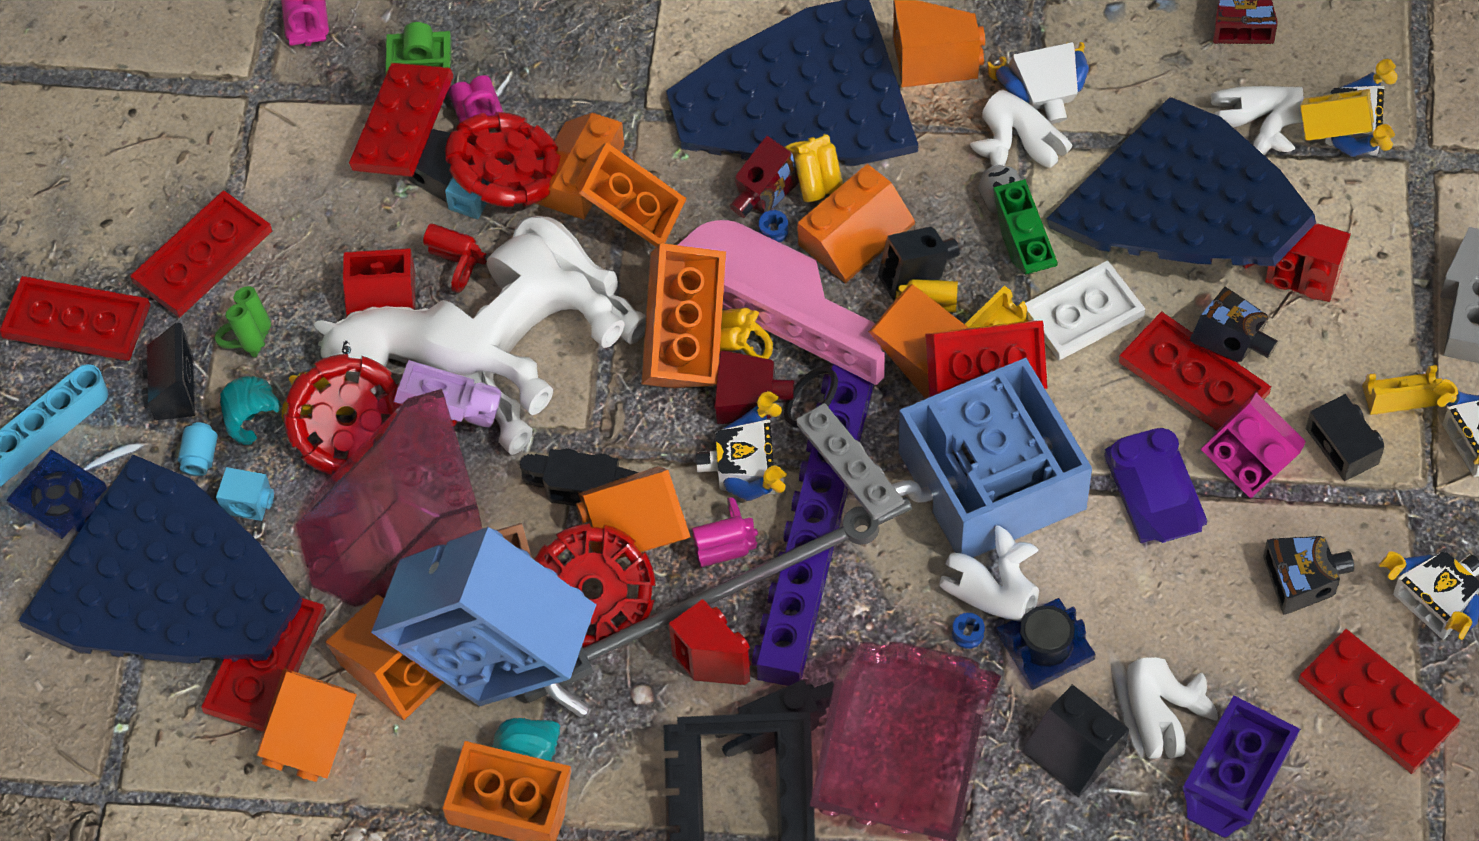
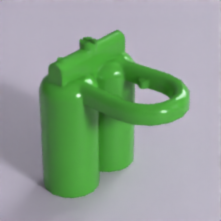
(248, 322)

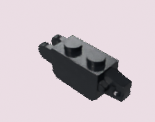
(568, 473)
(790, 699)

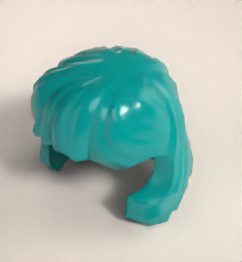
(242, 401)
(528, 737)

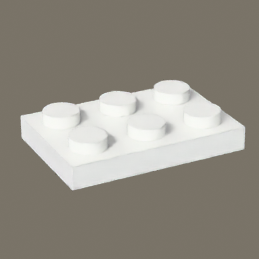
(1085, 309)

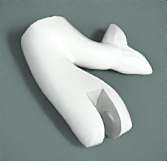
(1256, 101)
(1035, 131)
(983, 591)
(1155, 721)

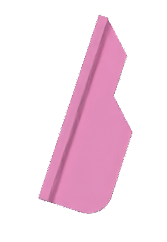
(789, 297)

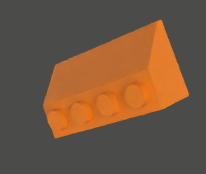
(683, 317)

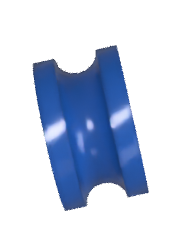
(772, 217)
(977, 634)

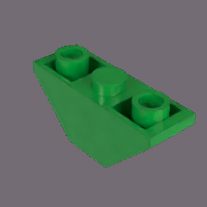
(1023, 228)

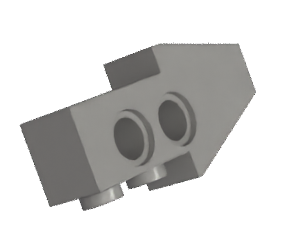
(1463, 288)

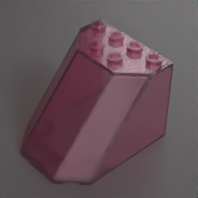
(389, 502)
(905, 738)

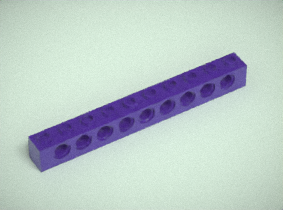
(788, 663)

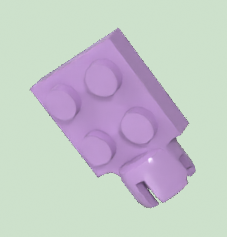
(464, 399)

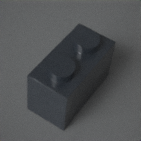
(1345, 437)

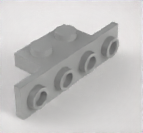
(850, 461)

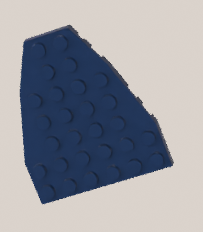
(796, 82)
(1188, 193)
(164, 578)

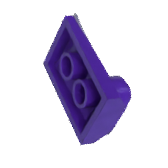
(1155, 486)
(1237, 767)

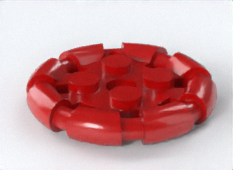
(506, 143)
(329, 400)
(607, 571)

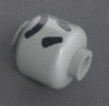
(994, 177)

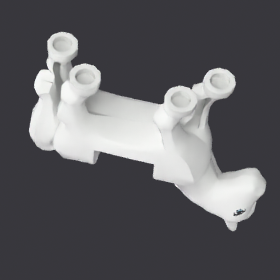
(539, 275)

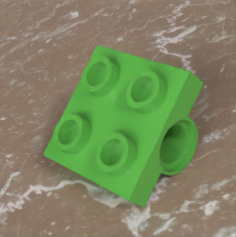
(419, 46)

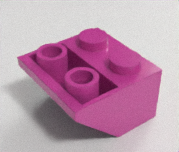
(1253, 445)

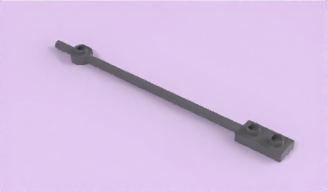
(853, 518)

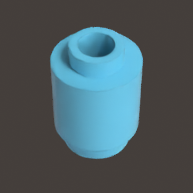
(197, 449)

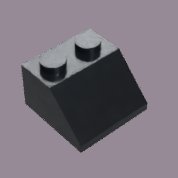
(169, 375)
(1076, 740)

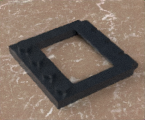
(793, 770)

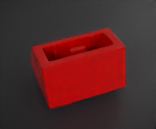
(1312, 263)
(378, 279)
(709, 647)

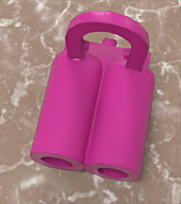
(305, 21)
(474, 98)
(724, 538)

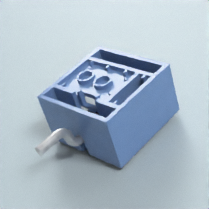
(1022, 452)
(486, 619)

